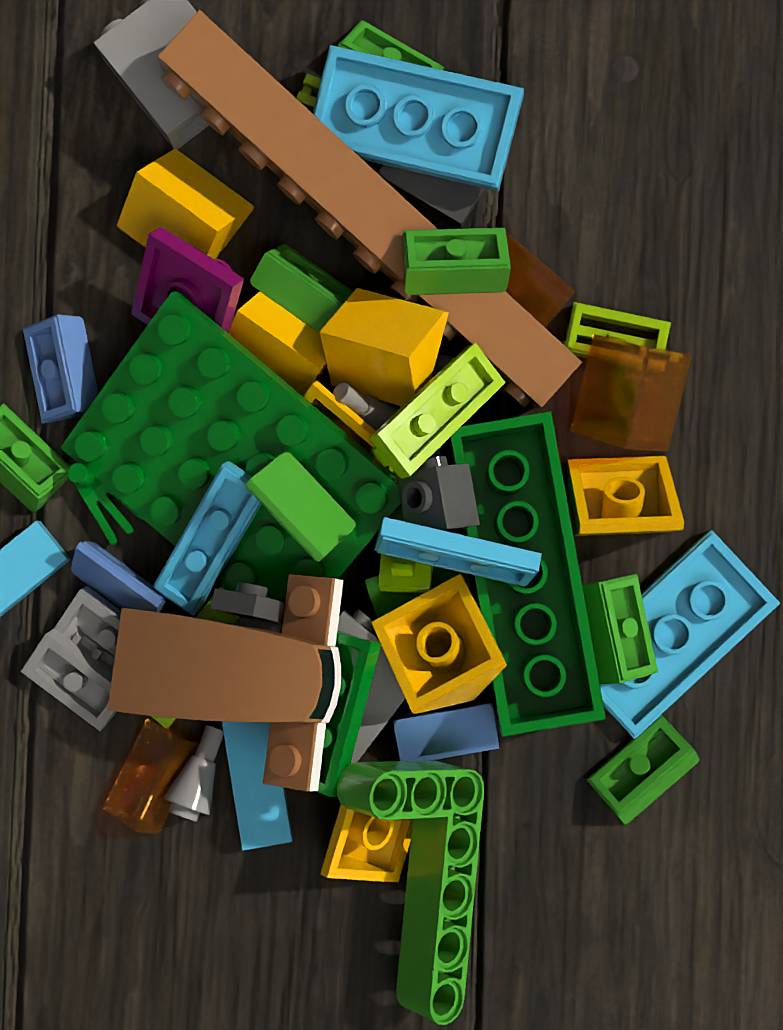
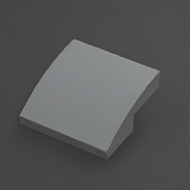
(79, 656)

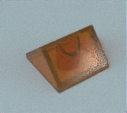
(630, 394)

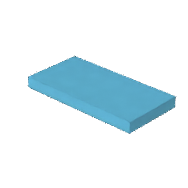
(419, 116)
(693, 620)

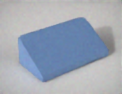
(61, 367)
(115, 579)
(446, 731)

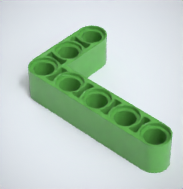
(441, 871)

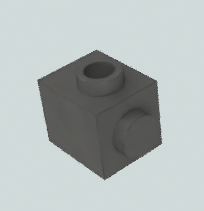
(439, 496)

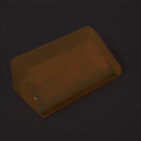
(535, 285)
(147, 776)

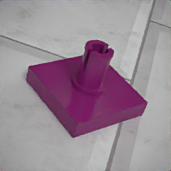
(177, 266)

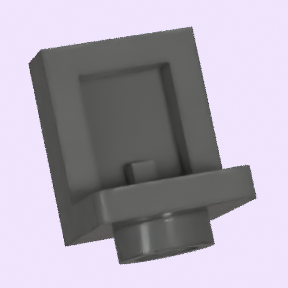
(252, 605)

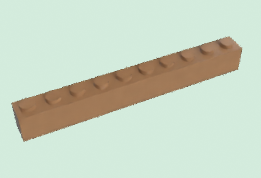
(352, 201)

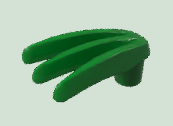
(93, 492)

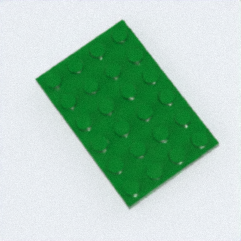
(202, 399)

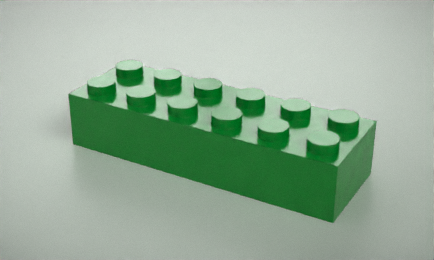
(544, 625)

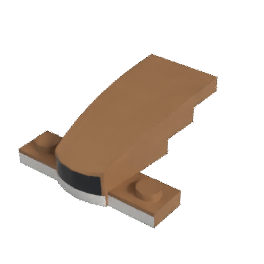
(241, 674)

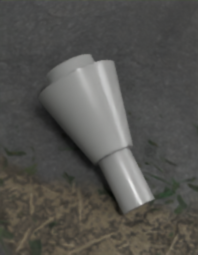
(368, 408)
(194, 784)

